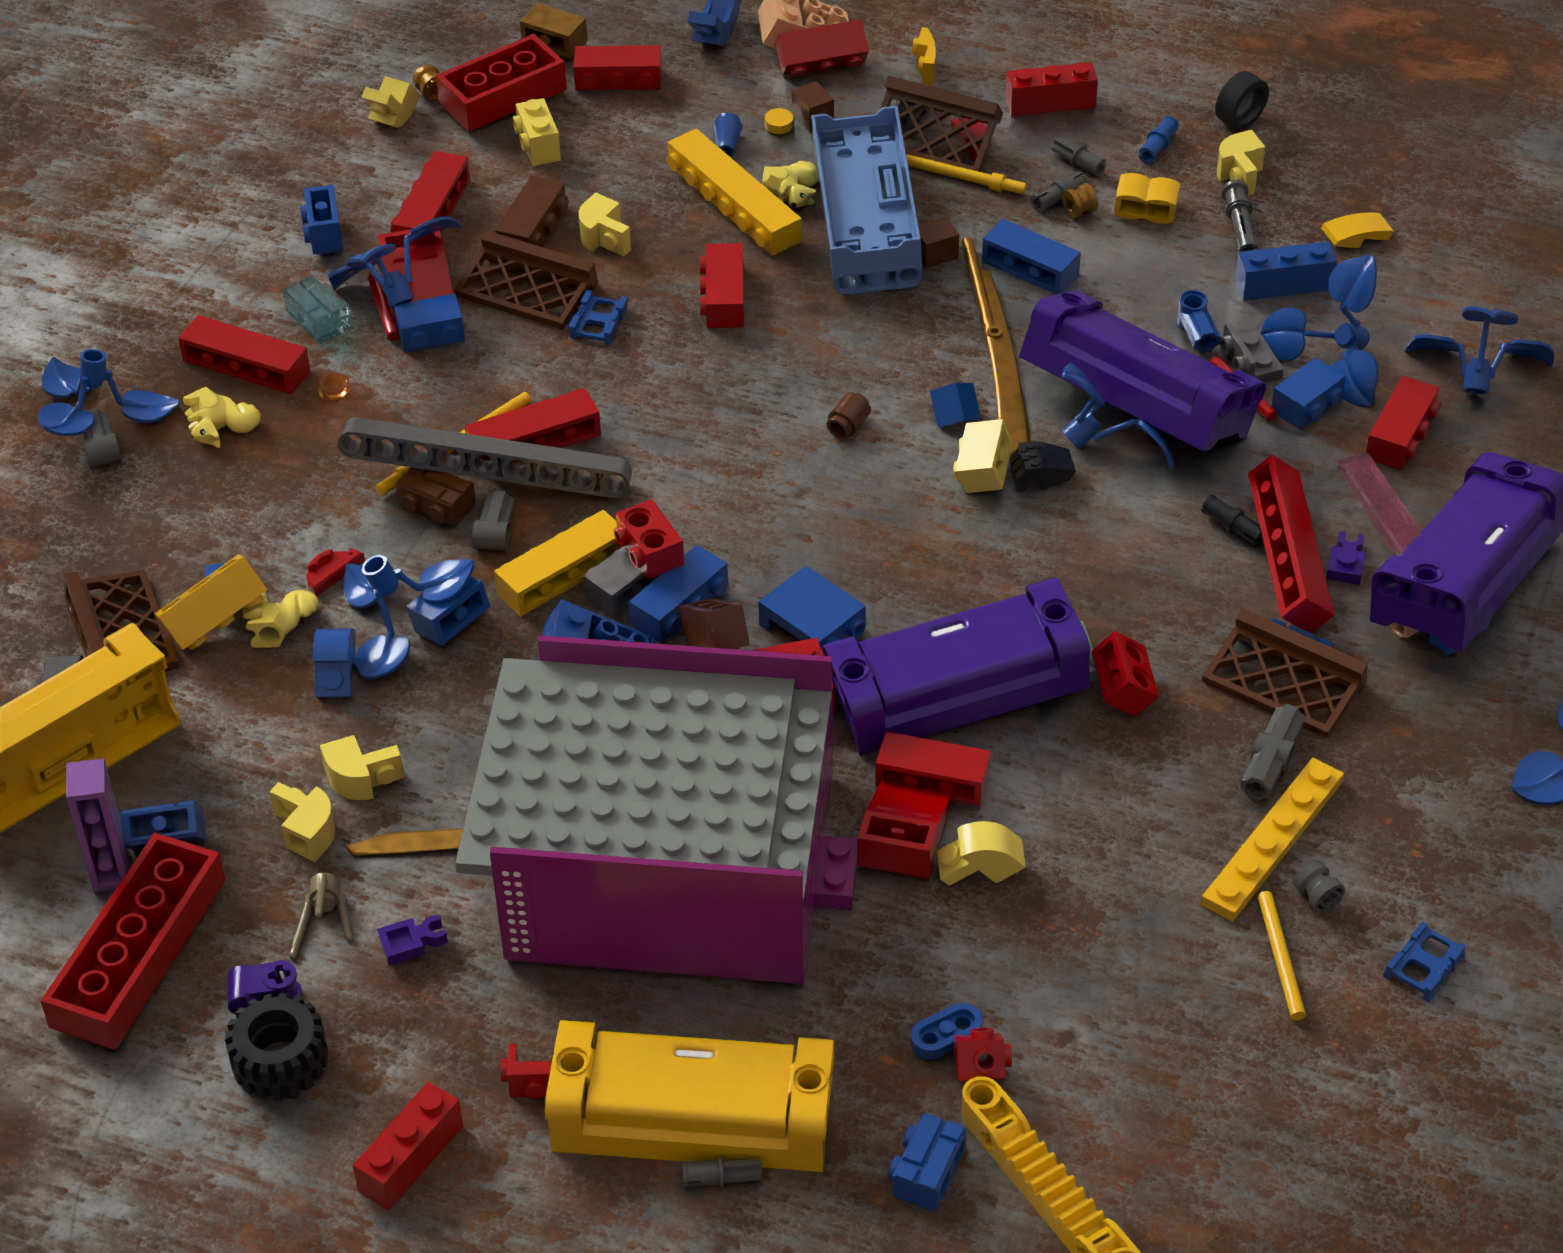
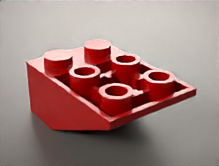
(427, 264)
(902, 829)

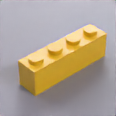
(556, 564)

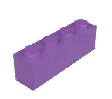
(97, 823)

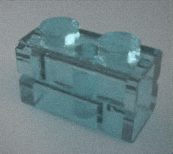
(317, 309)

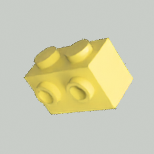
(537, 132)
(983, 456)

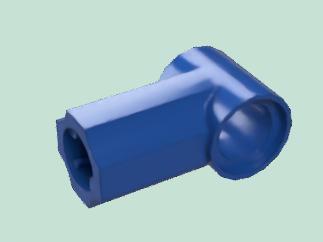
(1196, 321)

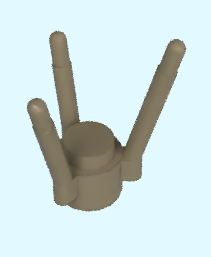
(323, 898)

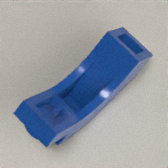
(715, 22)

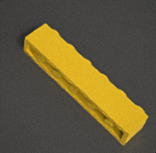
(734, 192)

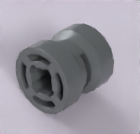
(1316, 883)

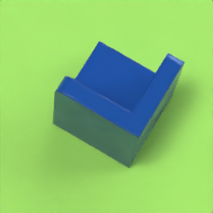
(955, 404)

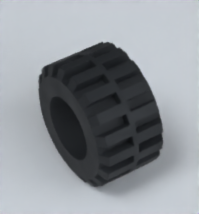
(280, 1070)

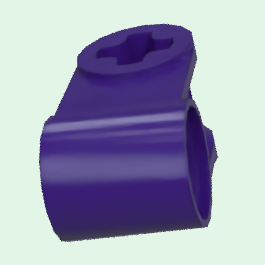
(254, 981)

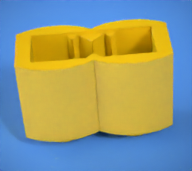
(1147, 198)

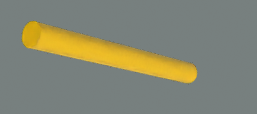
(1281, 956)

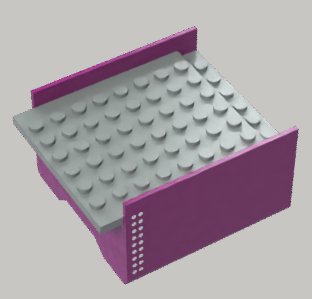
(659, 809)

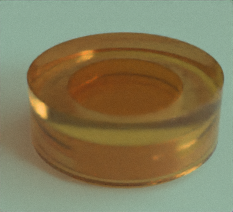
(333, 387)

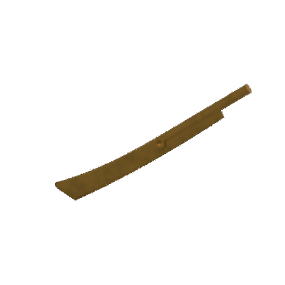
(1004, 366)
(408, 842)

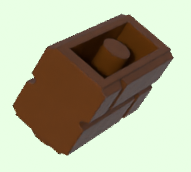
(436, 494)

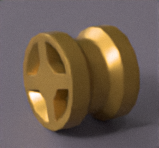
(425, 81)
(1079, 200)

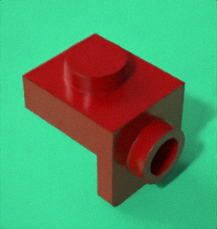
(525, 1078)

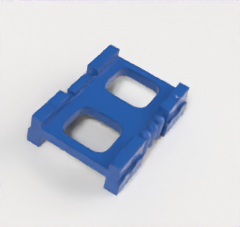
(587, 315)
(1438, 967)

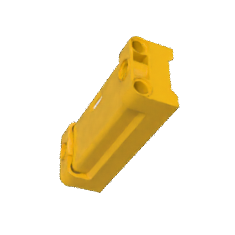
(86, 712)
(689, 1097)

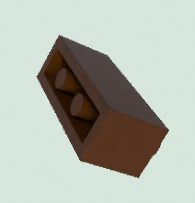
(535, 211)
(714, 624)

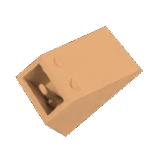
(794, 15)

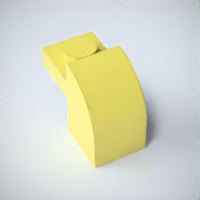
(392, 102)
(1241, 158)
(602, 225)
(356, 774)
(307, 822)
(984, 848)

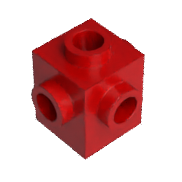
(969, 1049)

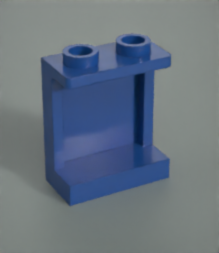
(812, 609)

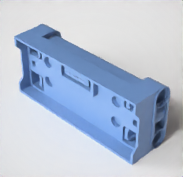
(867, 202)

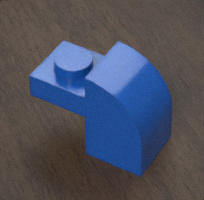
(333, 657)

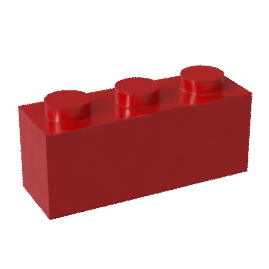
(822, 48)
(617, 67)
(1051, 89)
(722, 285)
(1403, 423)
(934, 766)
(408, 1145)

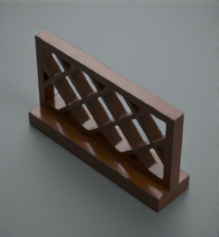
(949, 104)
(536, 263)
(85, 608)
(1303, 653)

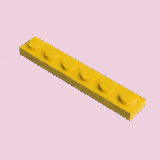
(1272, 839)

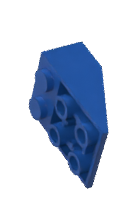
(577, 622)

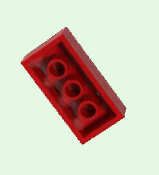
(497, 81)

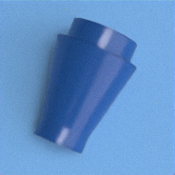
(727, 132)

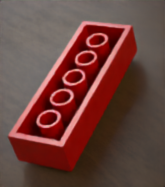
(133, 941)

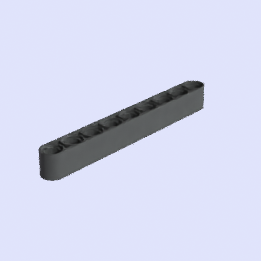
(471, 464)

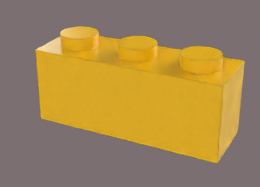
(211, 603)

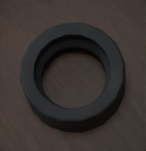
(1242, 100)

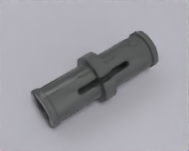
(1053, 195)

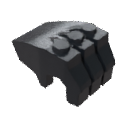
(1042, 463)

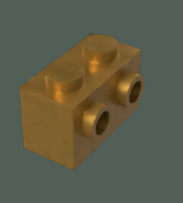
(556, 28)

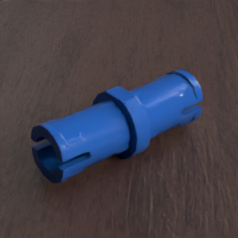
(1158, 139)

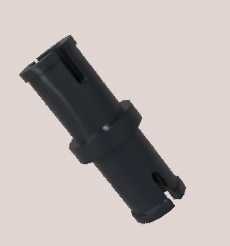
(1233, 519)

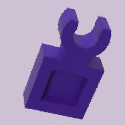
(1346, 560)
(406, 940)

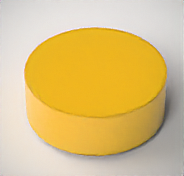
(779, 121)

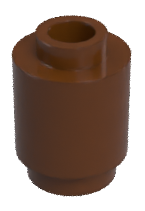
(848, 415)

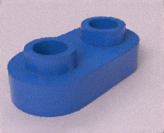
(941, 1030)

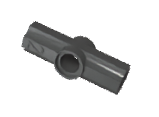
(1272, 752)

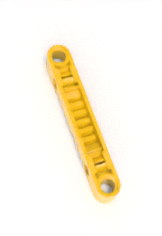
(1035, 1172)

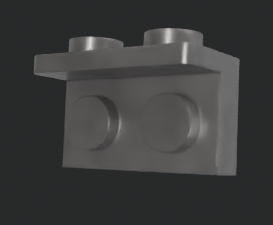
(1250, 354)

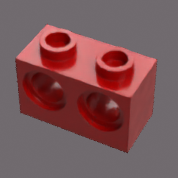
(649, 539)
(1124, 673)

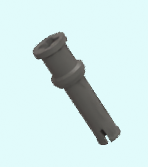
(1245, 241)

